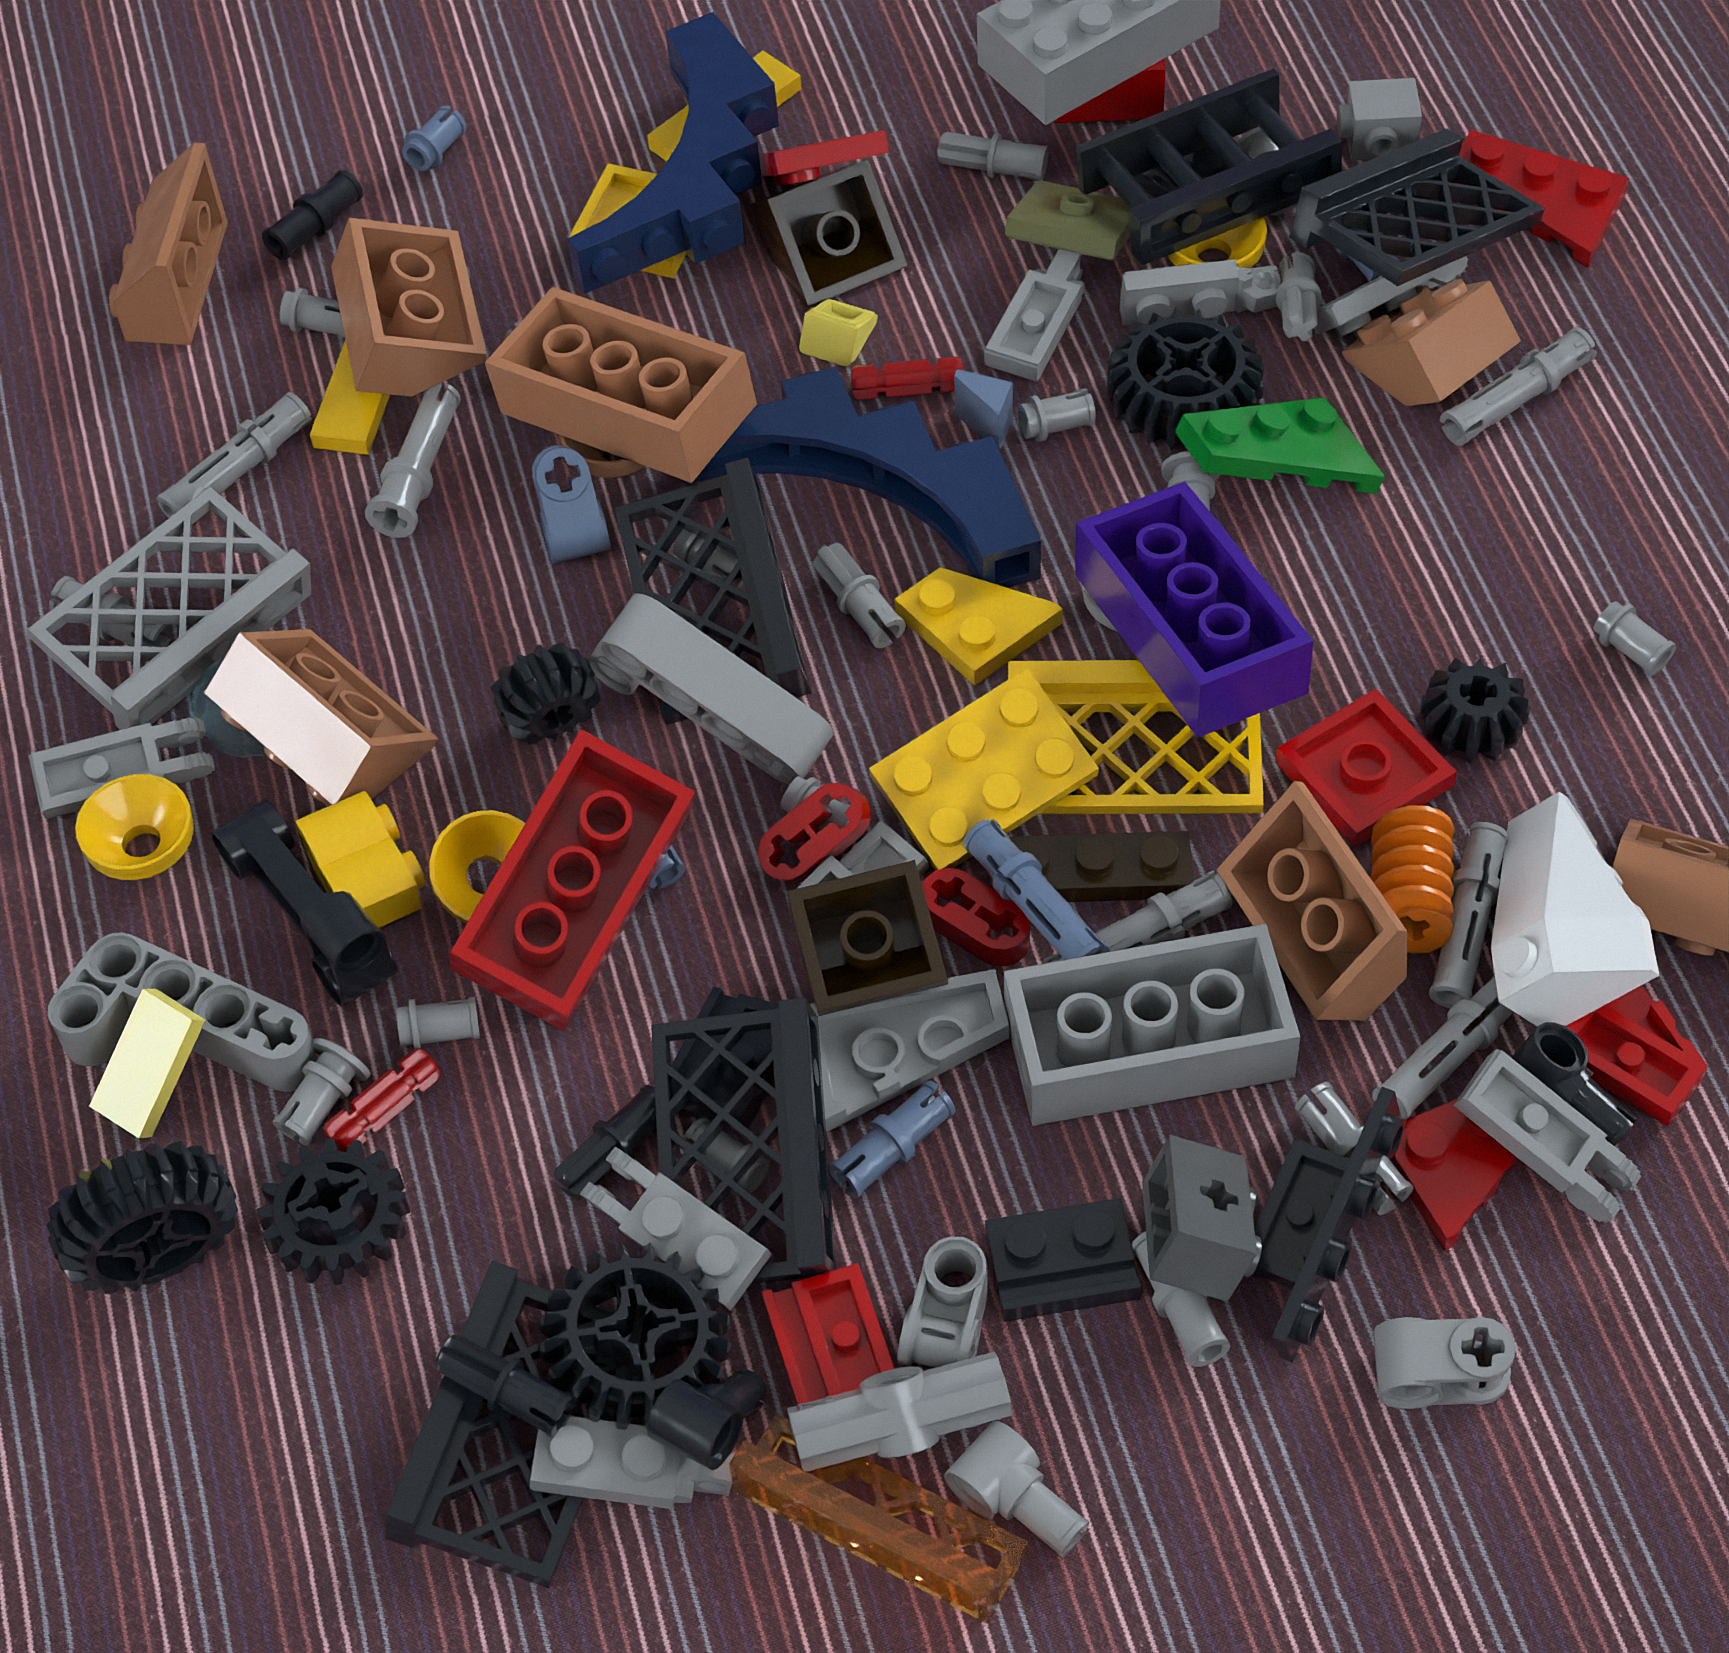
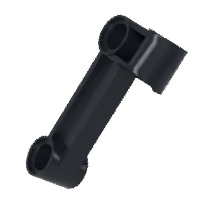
(343, 939)

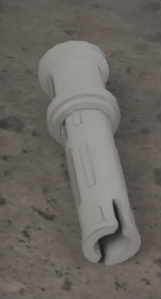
(408, 476)

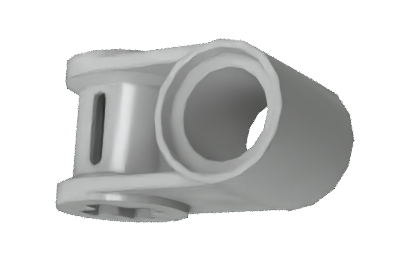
(943, 1319)
(1436, 1361)

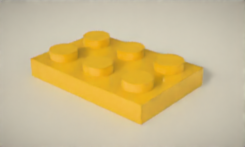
(988, 761)

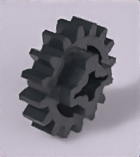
(300, 1219)

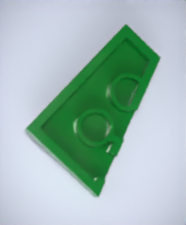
(1280, 438)

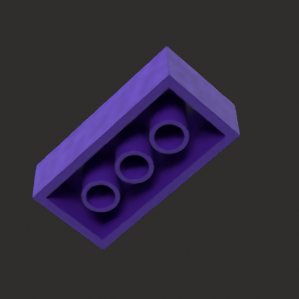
(1193, 609)

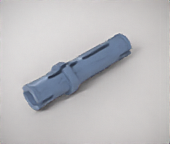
(1020, 879)

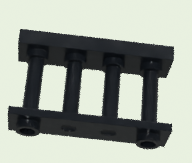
(1218, 202)

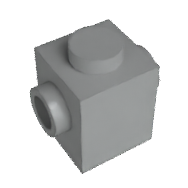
(1379, 116)

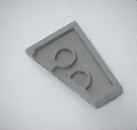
(905, 1041)

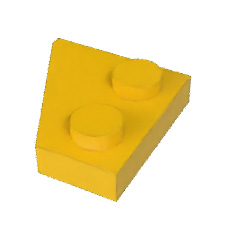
(975, 621)

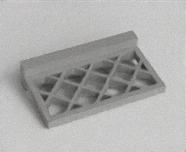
(175, 669)

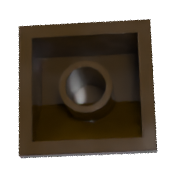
(830, 233)
(866, 938)

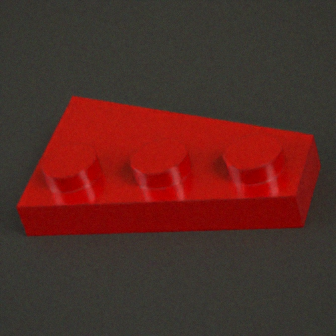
(803, 162)
(1575, 196)

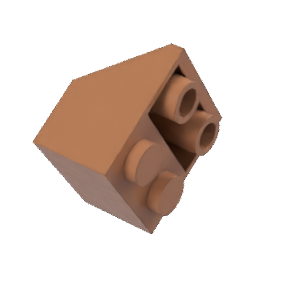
(1434, 342)

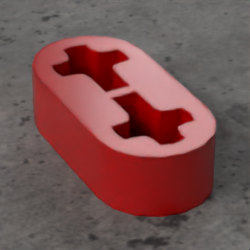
(804, 822)
(979, 911)

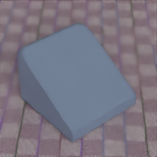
(984, 404)

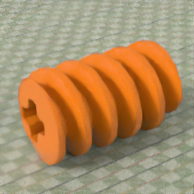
(1415, 872)

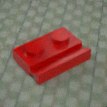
(827, 1334)

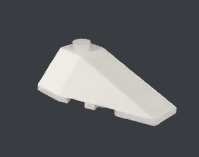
(1563, 921)

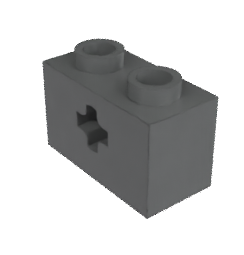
(1200, 1219)

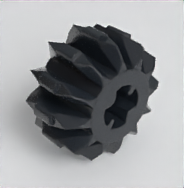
(545, 693)
(1475, 709)

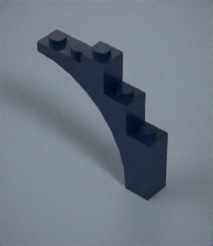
(694, 195)
(888, 452)

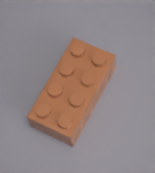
(622, 383)

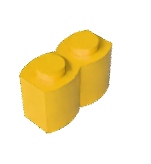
(357, 854)

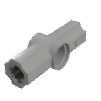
(899, 1411)

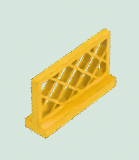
(1128, 688)

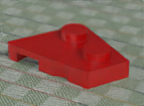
(1641, 1054)
(1450, 1168)

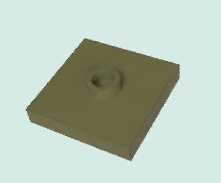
(1070, 220)

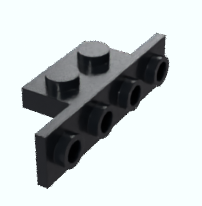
(1312, 1215)

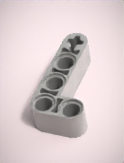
(710, 688)
(265, 1044)

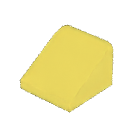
(836, 331)

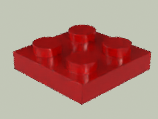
(1365, 765)

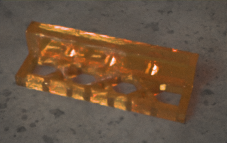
(873, 1531)

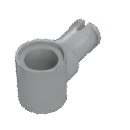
(1003, 1477)

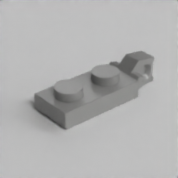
(1208, 286)
(1037, 318)
(620, 1466)

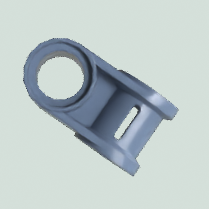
(570, 515)

